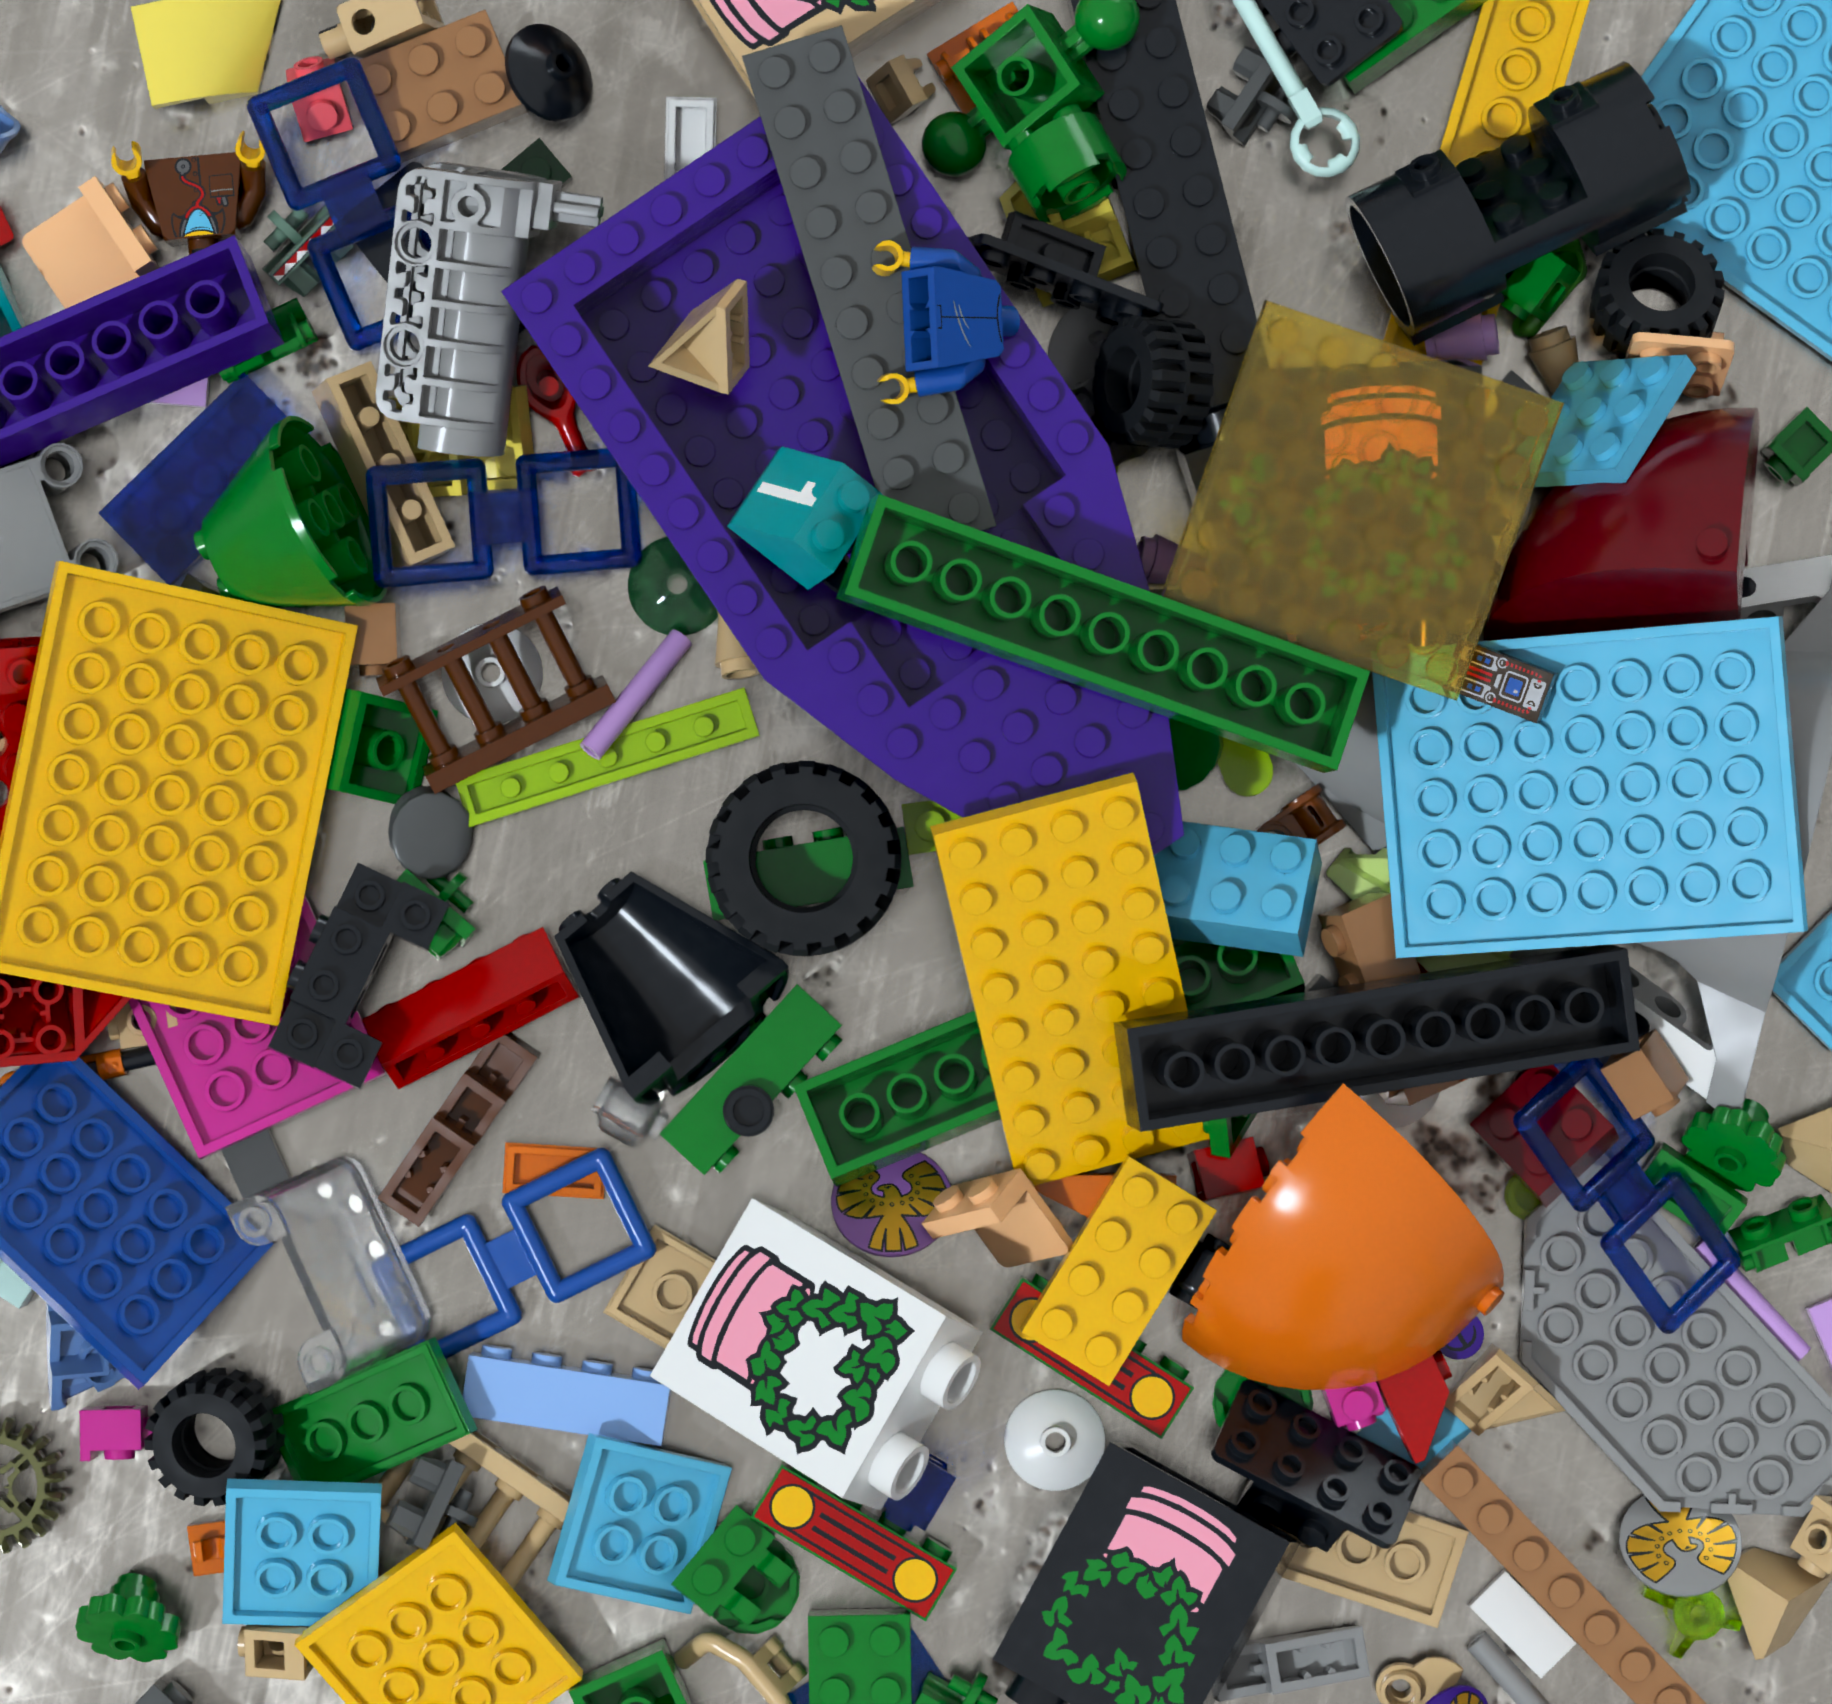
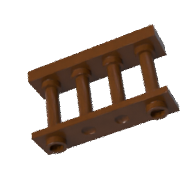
(492, 739)

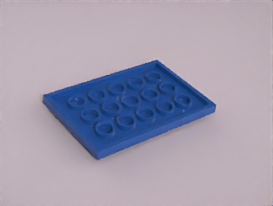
(110, 1218)

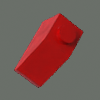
(1417, 1402)

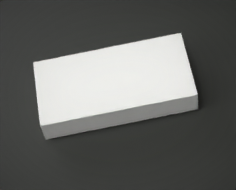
(688, 131)
(1522, 1623)

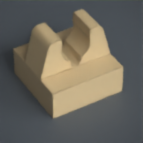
(898, 88)

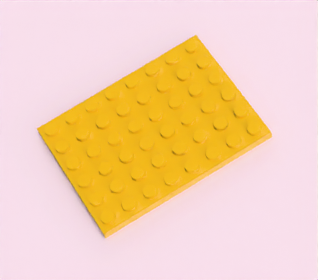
(168, 793)

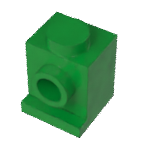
(1538, 286)

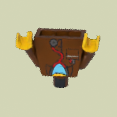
(198, 196)

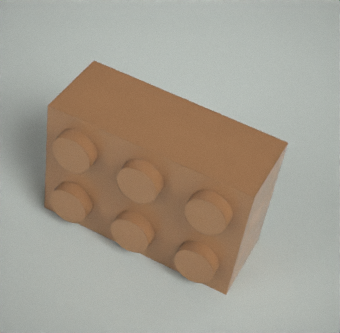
(442, 86)

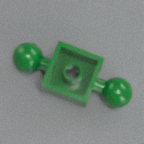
(1025, 78)

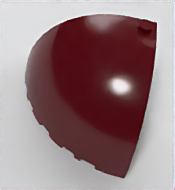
(1642, 549)

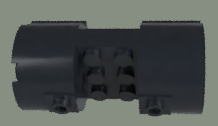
(1586, 170)

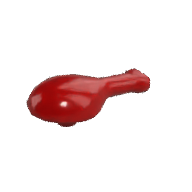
(550, 398)

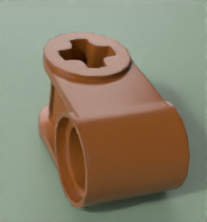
(1298, 821)

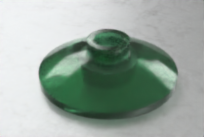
(658, 606)

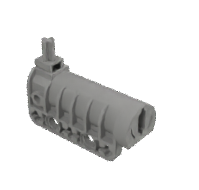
(468, 332)

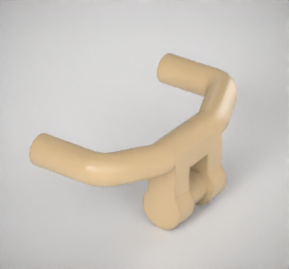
(753, 1666)

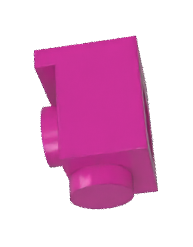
(1354, 1406)
(114, 1430)

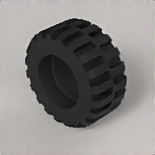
(733, 858)

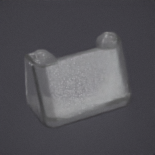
(344, 1264)

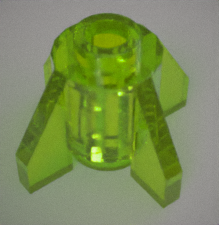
(1702, 1627)

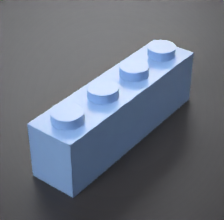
(566, 1397)

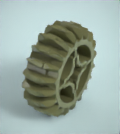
(15, 1499)

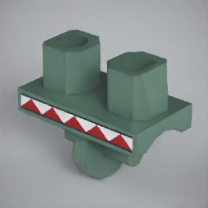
(289, 263)

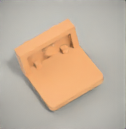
(90, 245)
(1709, 356)
(1004, 1214)

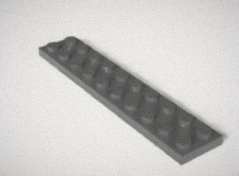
(840, 214)

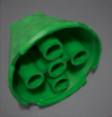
(291, 527)

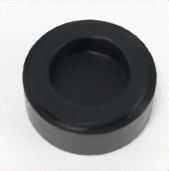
(748, 1110)

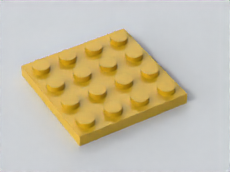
(439, 1634)

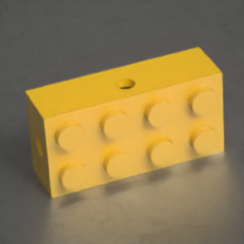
(1118, 1270)

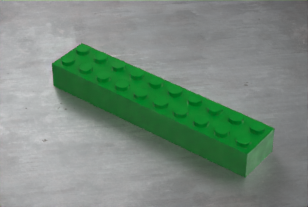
(1102, 634)
(940, 1078)

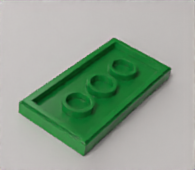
(375, 1418)

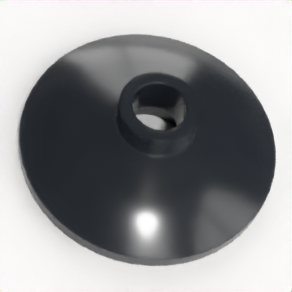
(548, 72)

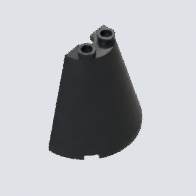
(666, 985)

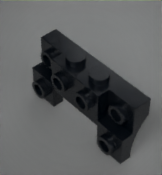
(341, 968)

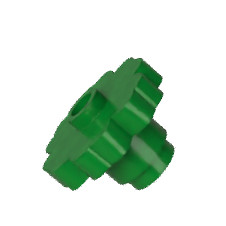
(1736, 1145)
(129, 1621)

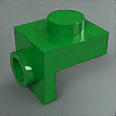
(1798, 448)

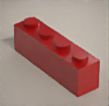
(470, 1007)

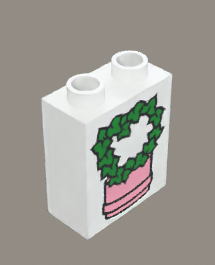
(820, 1357)

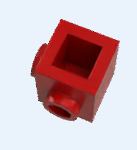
(1225, 1177)

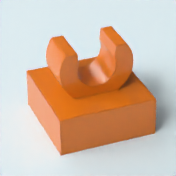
(207, 1547)

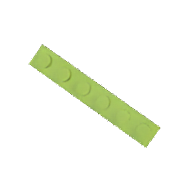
(637, 750)

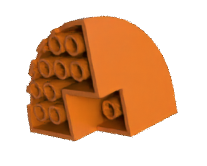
(1345, 1262)

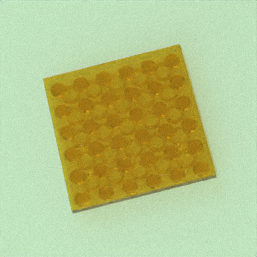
(1361, 499)

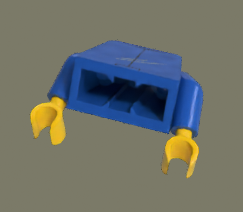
(948, 317)

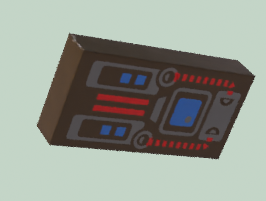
(1508, 683)

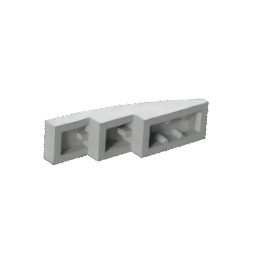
(1297, 1662)

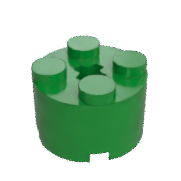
(1065, 164)

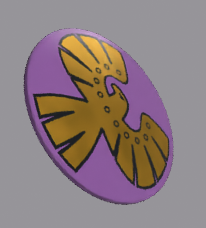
(886, 1207)

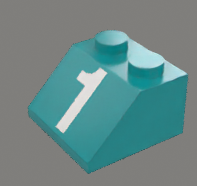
(804, 514)

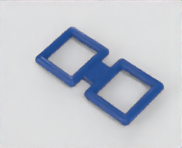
(523, 1254)

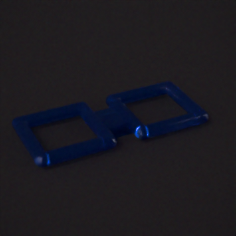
(347, 194)
(499, 519)
(1627, 1195)

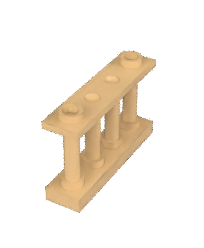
(513, 1482)

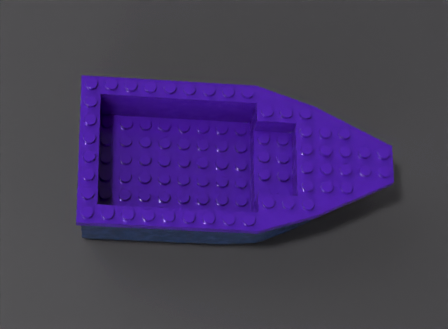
(908, 700)

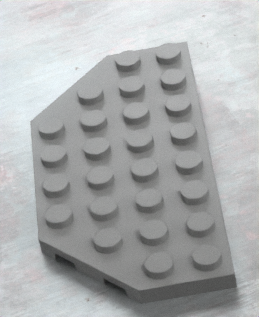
(1686, 1415)

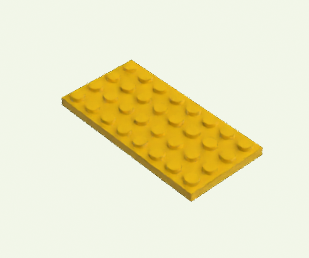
(1057, 945)

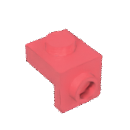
(321, 112)

